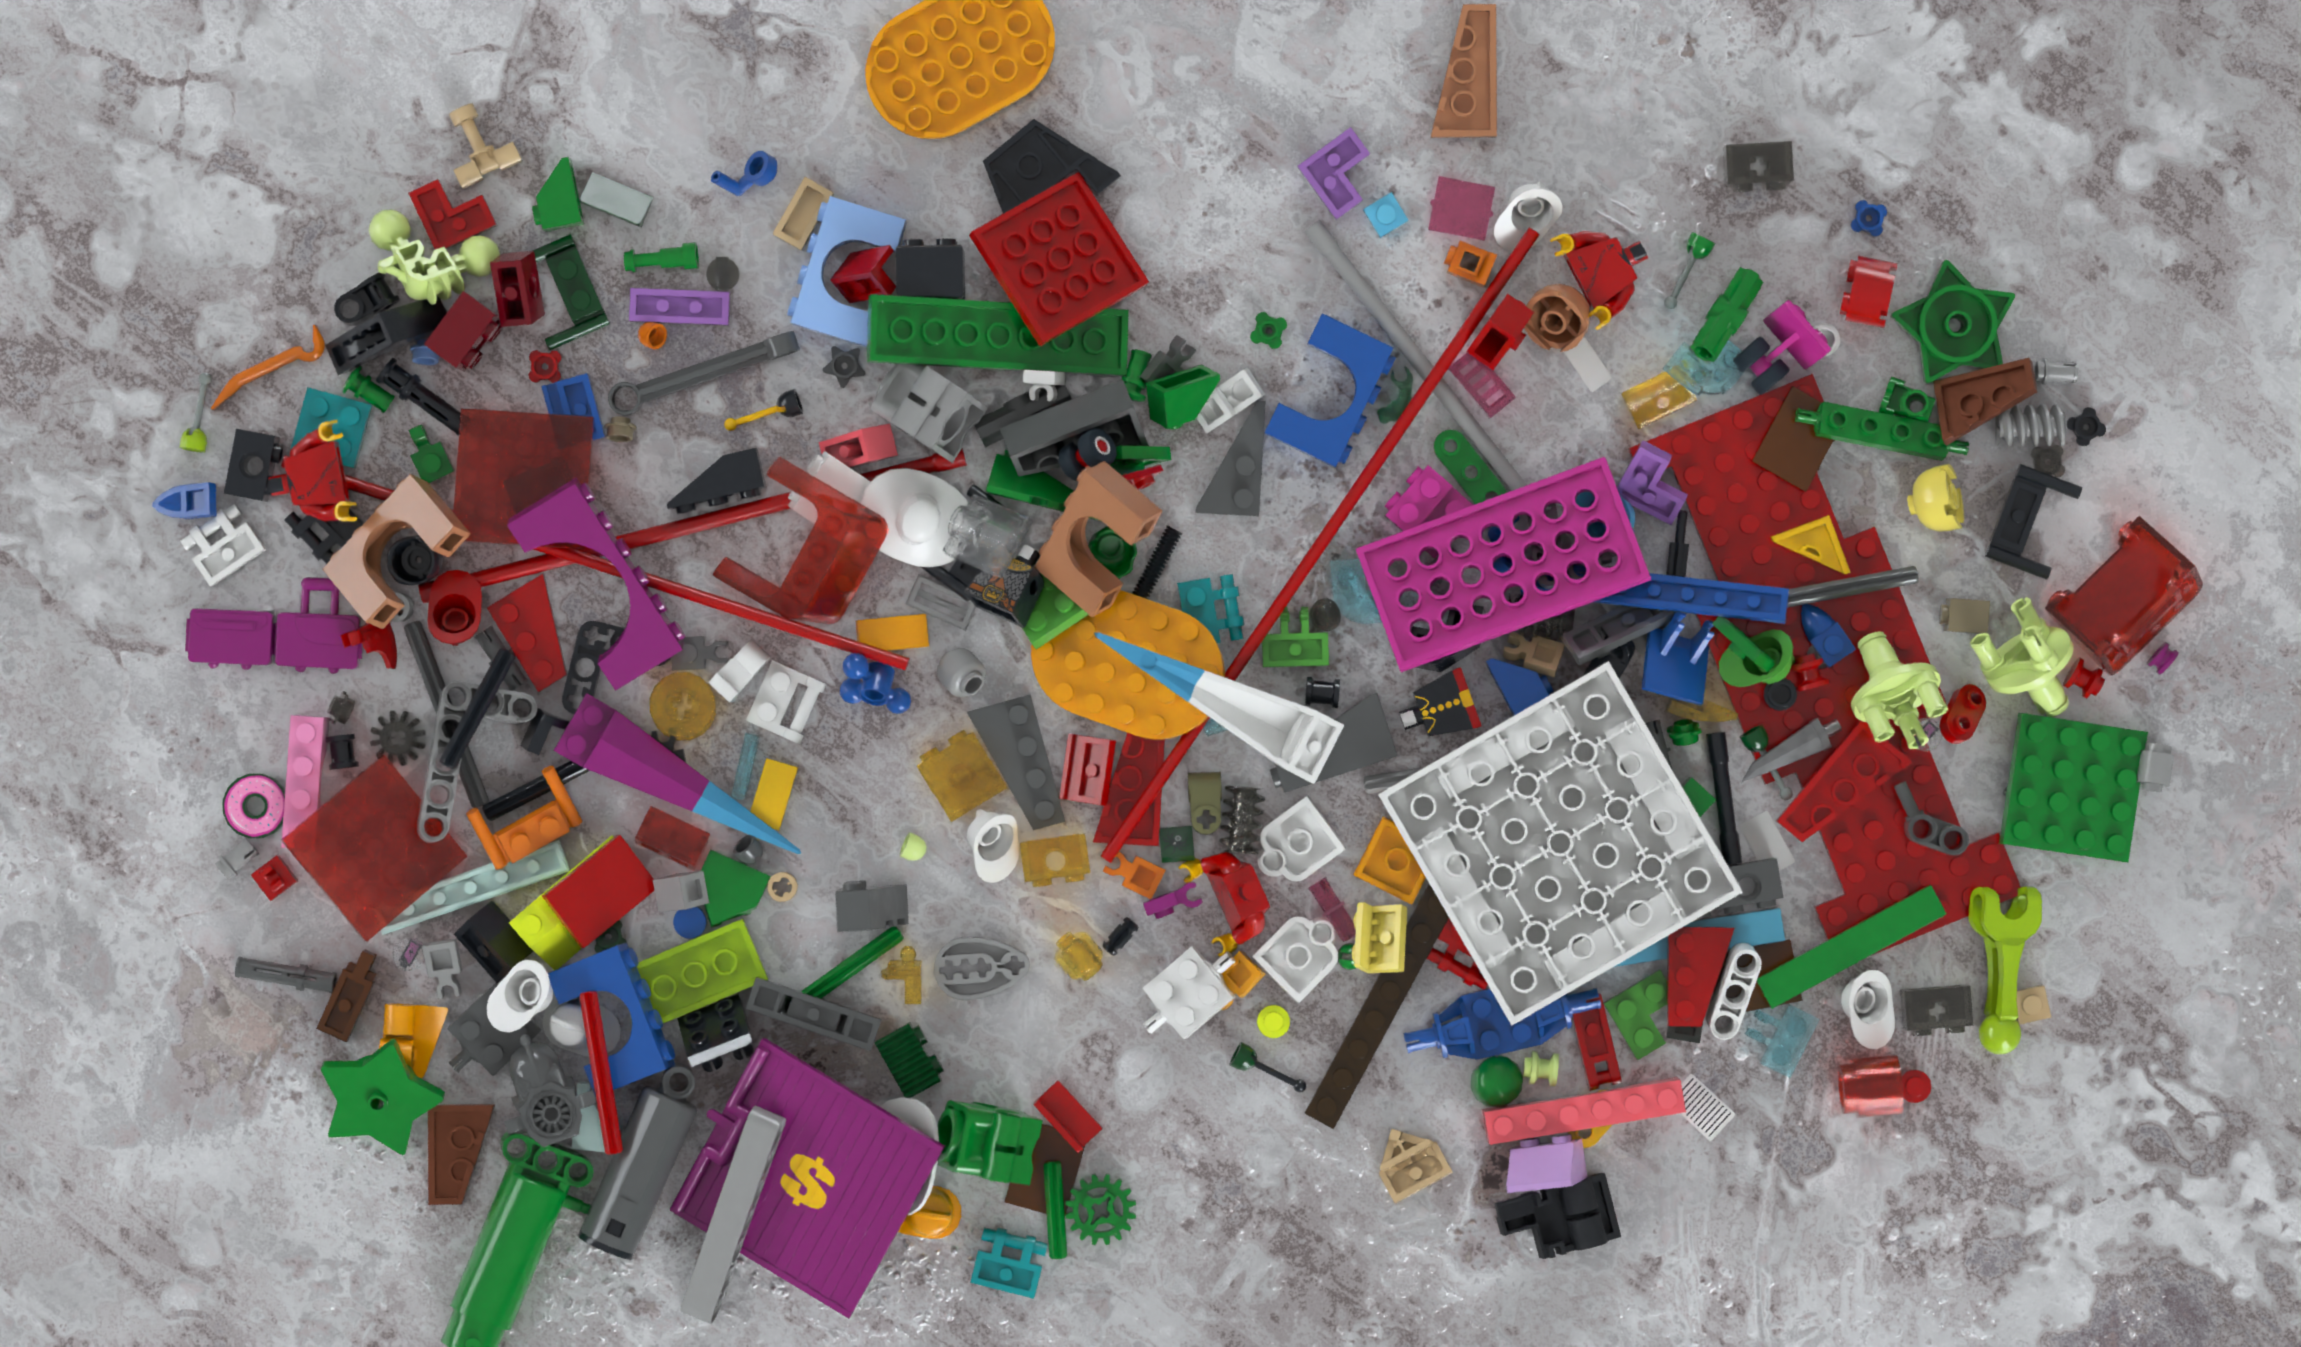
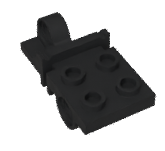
(1564, 1217)

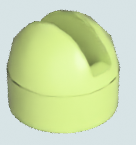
(913, 847)

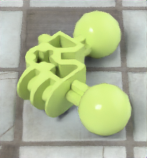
(423, 276)

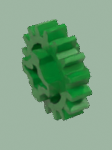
(1113, 1218)

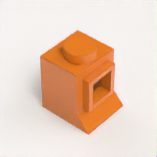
(1483, 268)

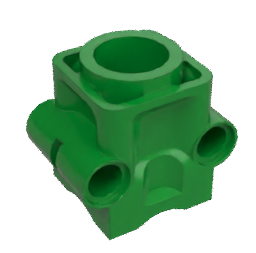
(988, 1141)

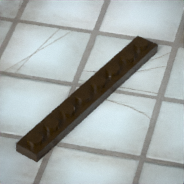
(1377, 1014)

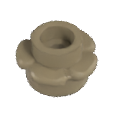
(620, 429)

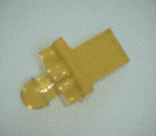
(908, 970)

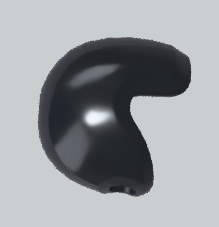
(403, 561)

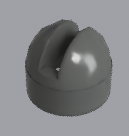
(748, 849)

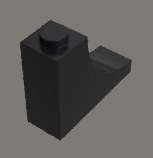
(385, 333)

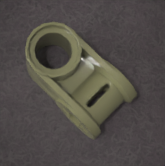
(1203, 795)

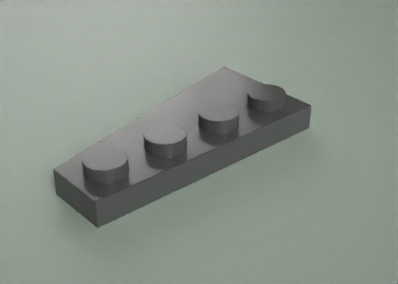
(1018, 749)

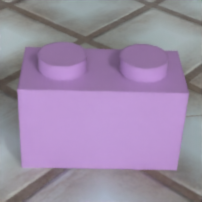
(1546, 1164)

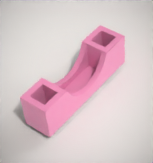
(304, 769)

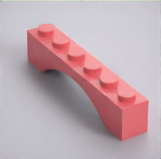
(1584, 1111)

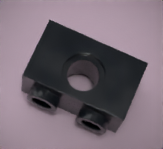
(245, 447)

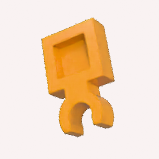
(1241, 976)

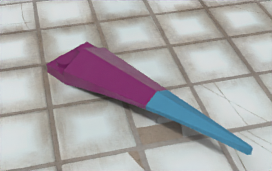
(620, 750)

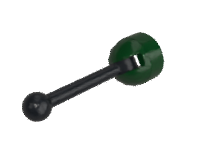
(1246, 1058)

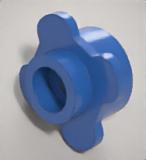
(1876, 212)

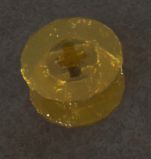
(669, 692)

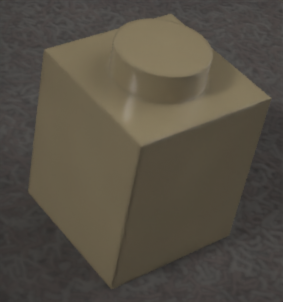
(1965, 615)

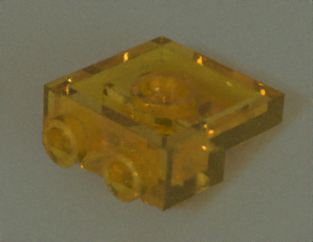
(961, 774)

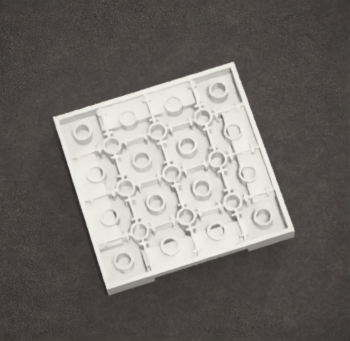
(1560, 843)

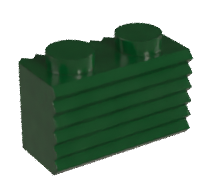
(909, 1061)

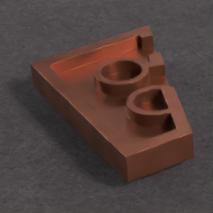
(453, 1149)

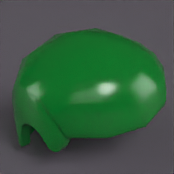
(1113, 551)
(1496, 1081)

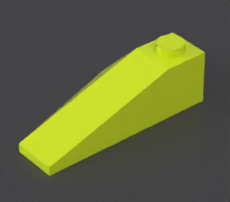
(545, 931)

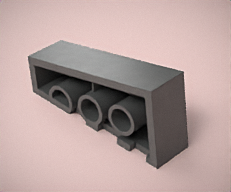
(1038, 439)

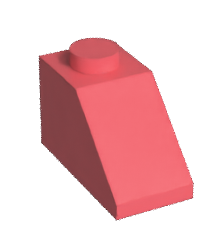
(862, 446)

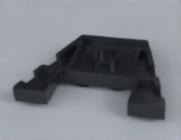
(1038, 160)

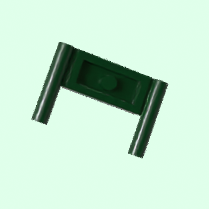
(574, 289)

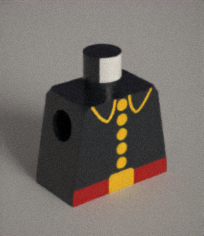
(1442, 706)

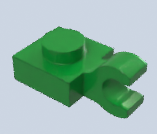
(431, 460)

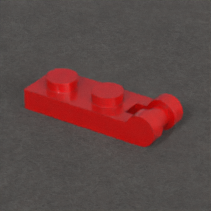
(1596, 1046)

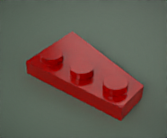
(531, 632)
(1692, 972)

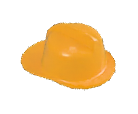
(936, 1218)

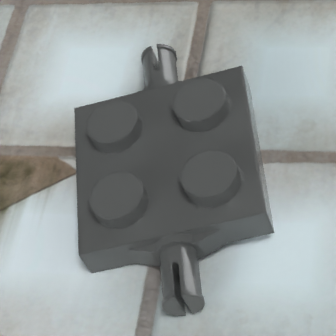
(482, 1040)

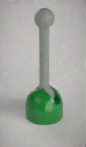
(1698, 248)

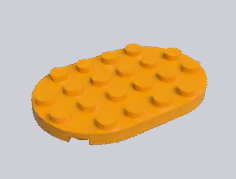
(957, 63)
(1108, 688)

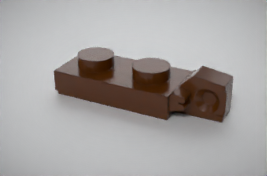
(348, 997)

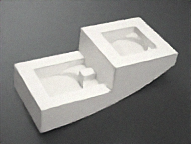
(1230, 400)

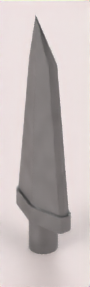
(1803, 743)

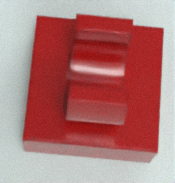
(274, 877)

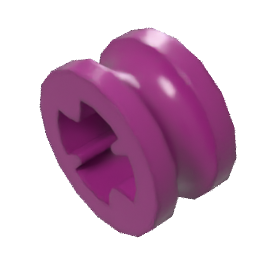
(2162, 658)

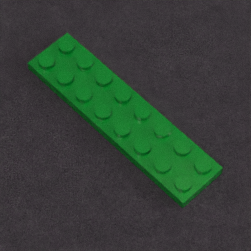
(990, 337)

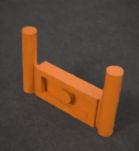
(531, 830)

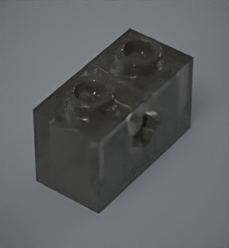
(1776, 157)
(1918, 1001)

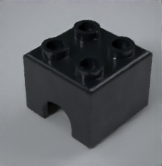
(930, 269)

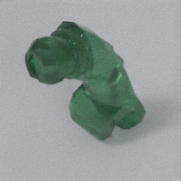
(1395, 409)

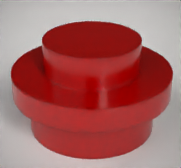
(1916, 1086)

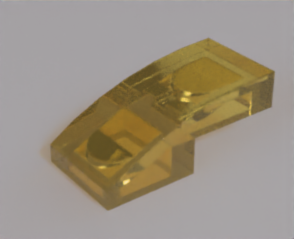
(1710, 712)

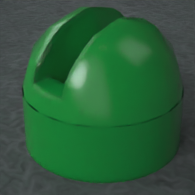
(1346, 948)

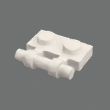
(228, 553)

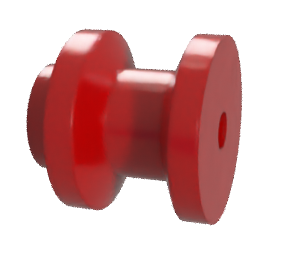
(1809, 672)
(2087, 680)

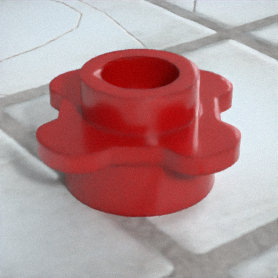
(538, 373)

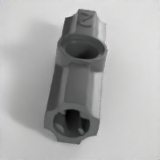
(1016, 410)

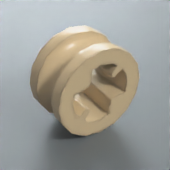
(777, 878)

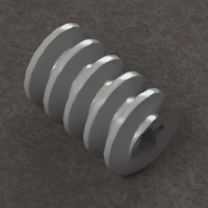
(2031, 425)

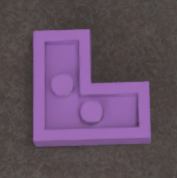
(1327, 168)
(1643, 486)

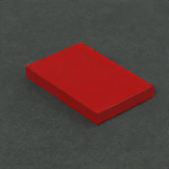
(600, 891)

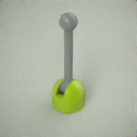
(194, 438)

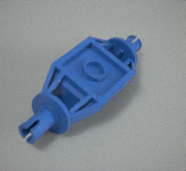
(1487, 1031)

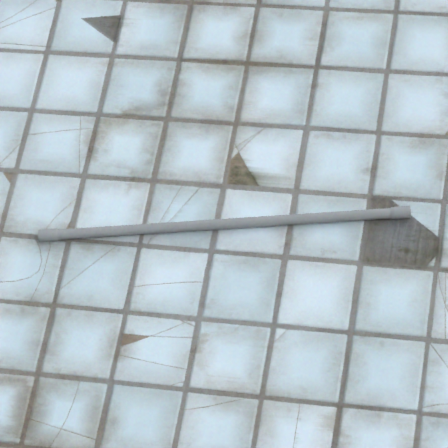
(1329, 248)

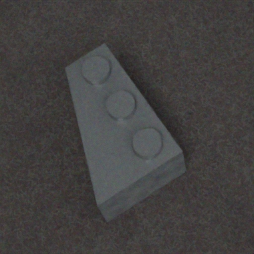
(870, 907)

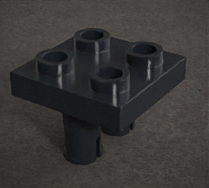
(715, 1032)

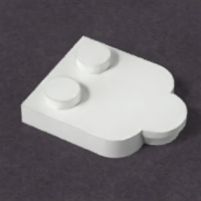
(1298, 842)
(1299, 955)

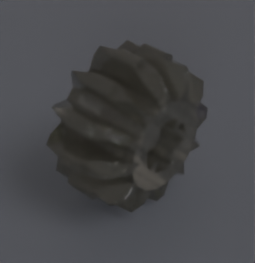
(398, 726)

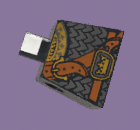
(1012, 595)

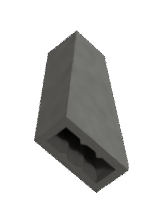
(1361, 743)

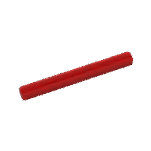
(601, 1072)

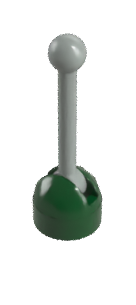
(1756, 740)

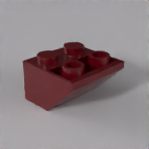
(464, 332)

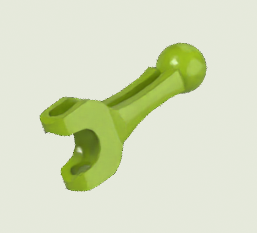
(2004, 943)

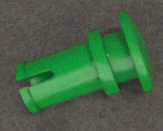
(1134, 383)
(368, 390)

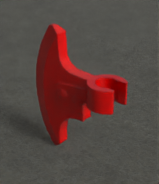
(375, 640)

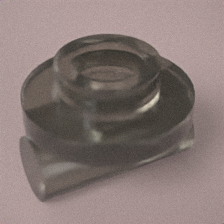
(722, 274)

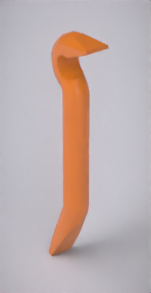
(270, 365)

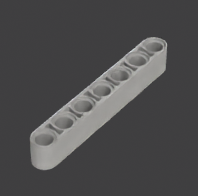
(733, 1214)

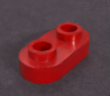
(1964, 707)

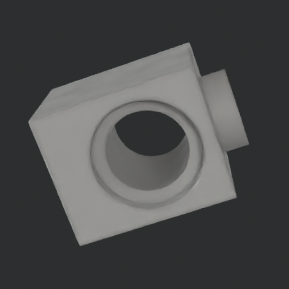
(681, 891)

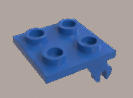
(1675, 663)

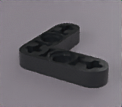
(585, 650)

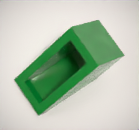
(559, 199)
(1180, 395)

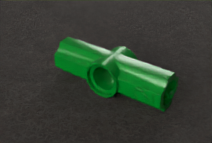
(1726, 314)

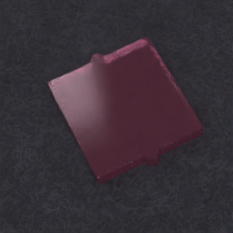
(1461, 208)

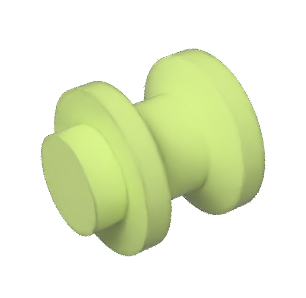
(1541, 1068)

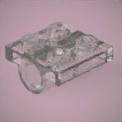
(986, 535)

